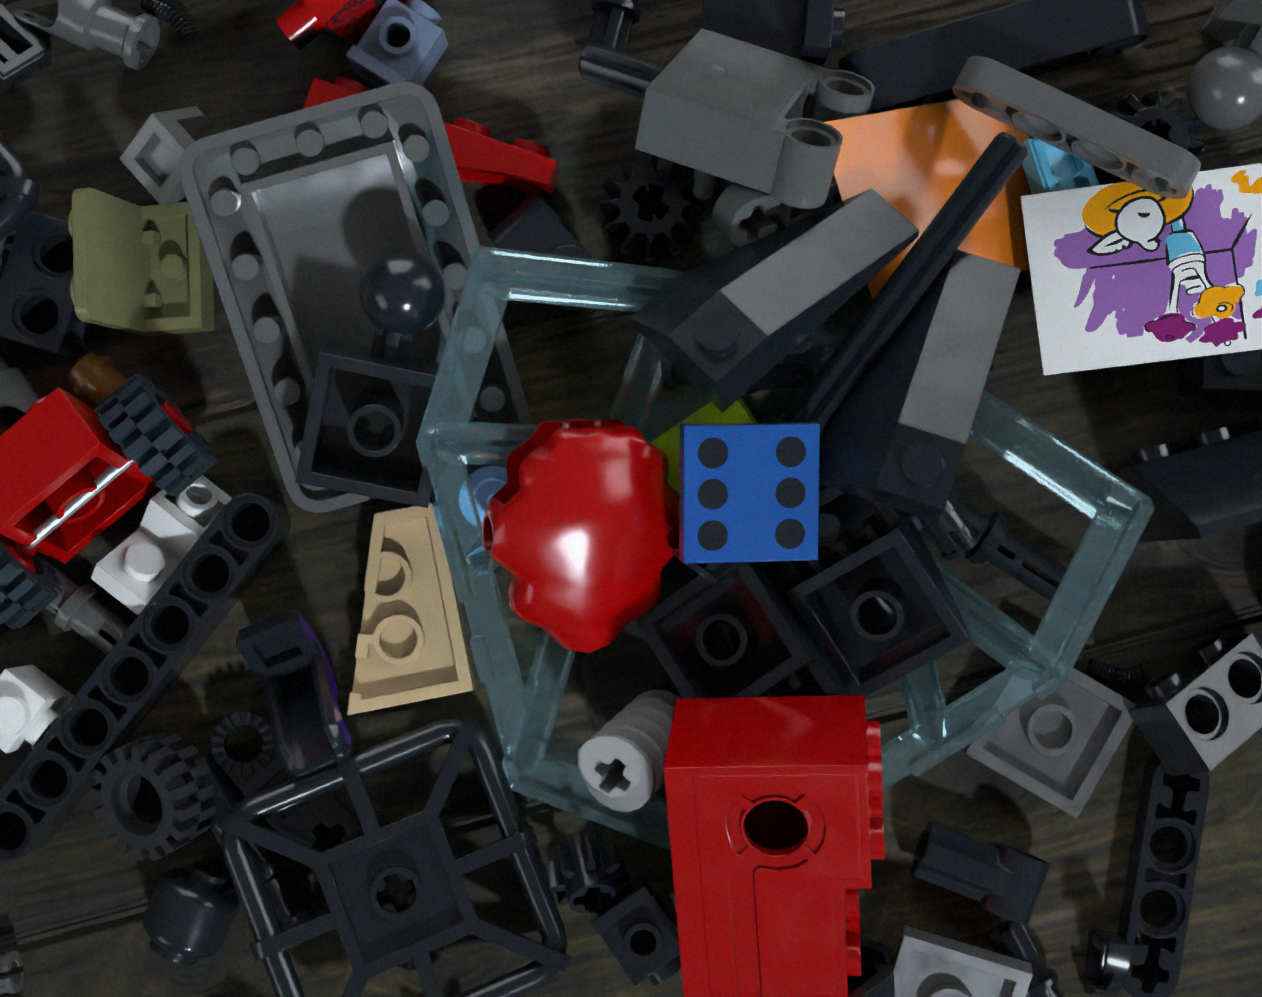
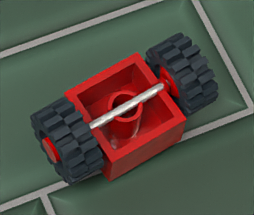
(76, 473)

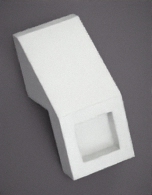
(163, 539)

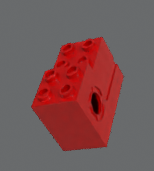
(772, 841)

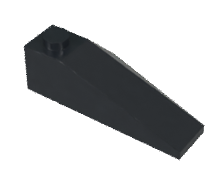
(757, 303)
(916, 402)

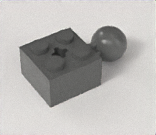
(1228, 81)

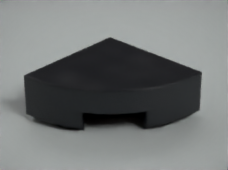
(1106, 963)

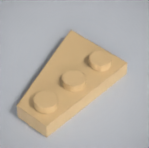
(411, 618)

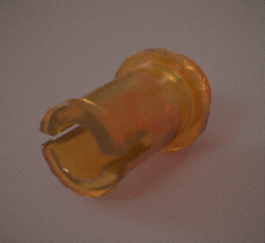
(95, 377)

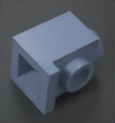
(384, 64)

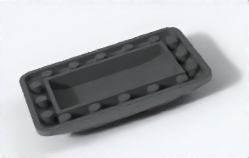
(296, 219)

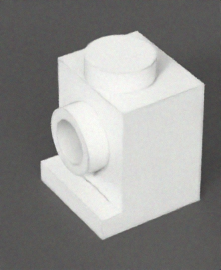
(28, 706)

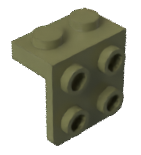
(139, 266)

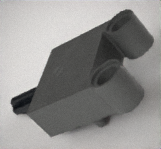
(737, 113)

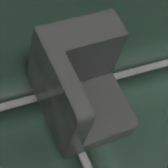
(158, 150)

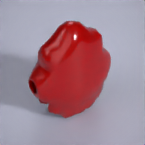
(583, 529)

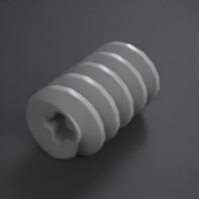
(628, 754)

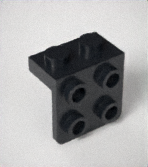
(785, 26)

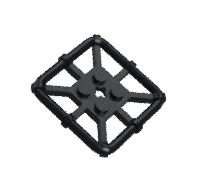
(411, 848)

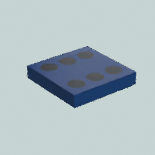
(749, 492)

